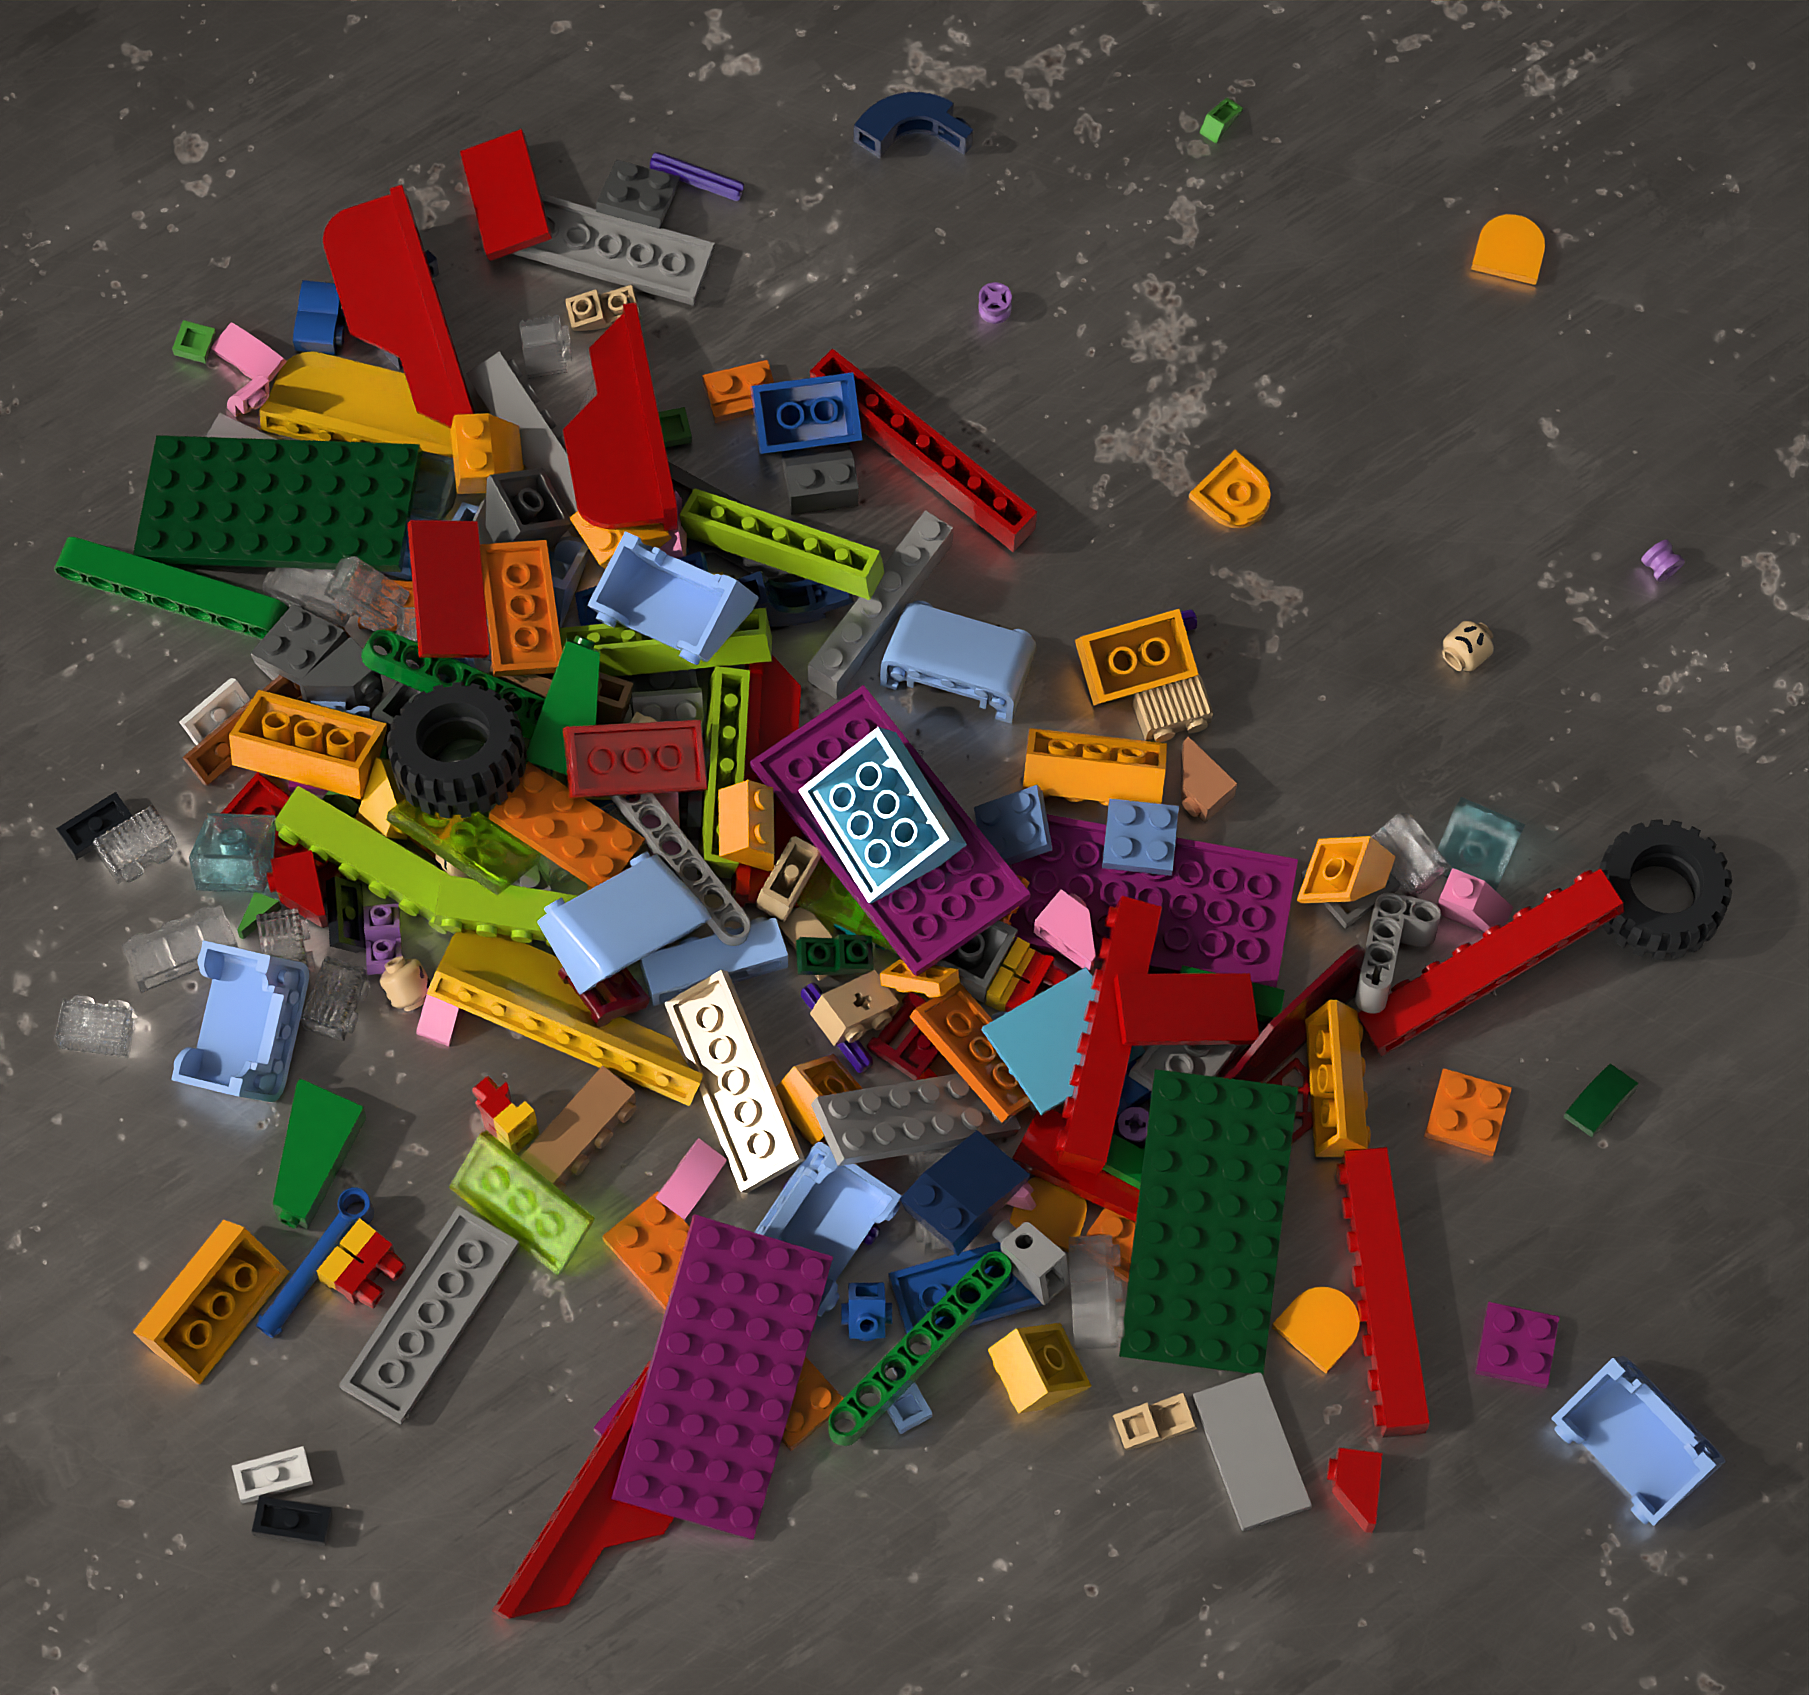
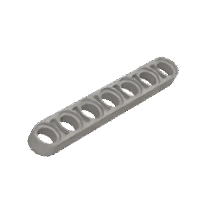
(685, 859)

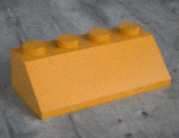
(307, 743)
(1094, 767)
(1337, 1080)
(211, 1301)

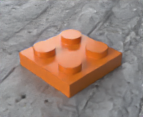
(1467, 1112)

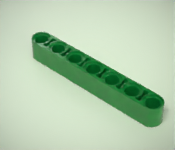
(168, 588)
(426, 677)
(914, 1364)

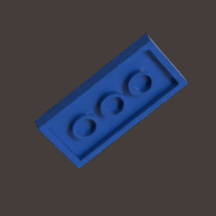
(924, 1285)

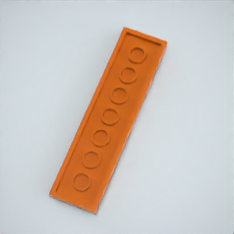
(651, 1247)

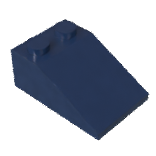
(964, 1191)

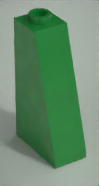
(568, 703)
(314, 1149)

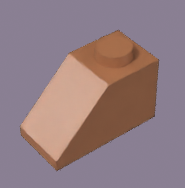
(1203, 783)

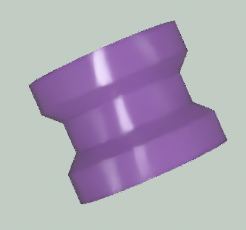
(995, 294)
(1662, 560)
(1133, 1133)

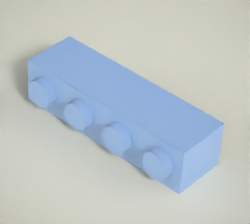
(695, 959)

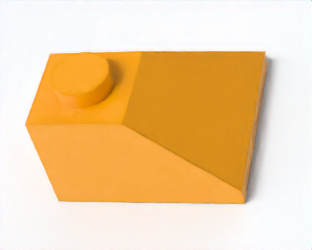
(1345, 870)

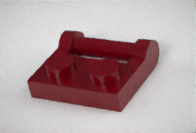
(621, 993)
(915, 1052)

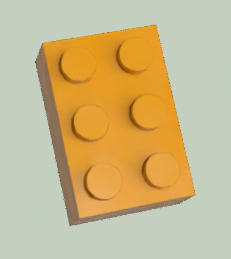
(1136, 657)

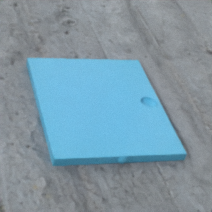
(1042, 1040)

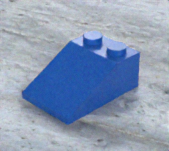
(806, 413)

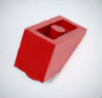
(298, 885)
(1357, 1484)

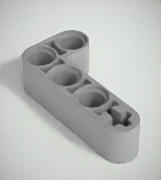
(1393, 921)

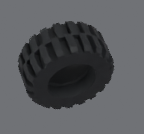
(449, 716)
(1691, 858)

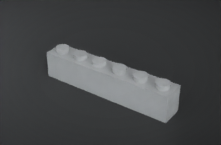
(509, 400)
(871, 619)

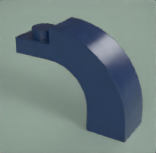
(909, 114)
(794, 601)

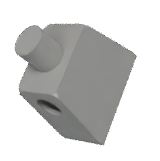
(1034, 1259)

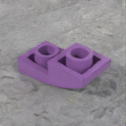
(382, 936)

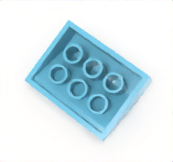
(882, 815)

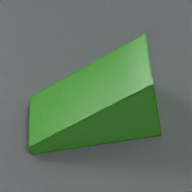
(1220, 119)
(258, 905)

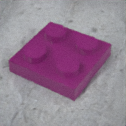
(1517, 1345)

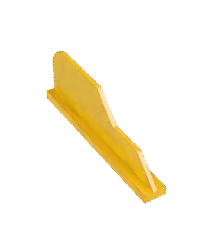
(348, 402)
(523, 993)

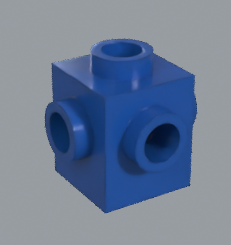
(866, 1311)

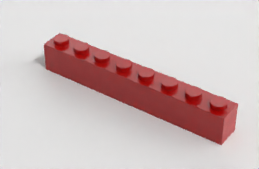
(935, 458)
(1492, 960)
(1104, 1059)
(1384, 1292)

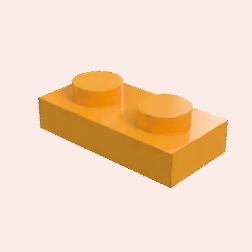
(932, 982)

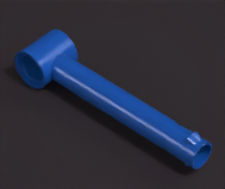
(307, 1272)

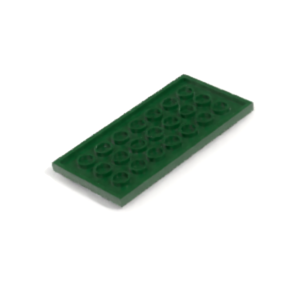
(277, 502)
(1208, 1222)

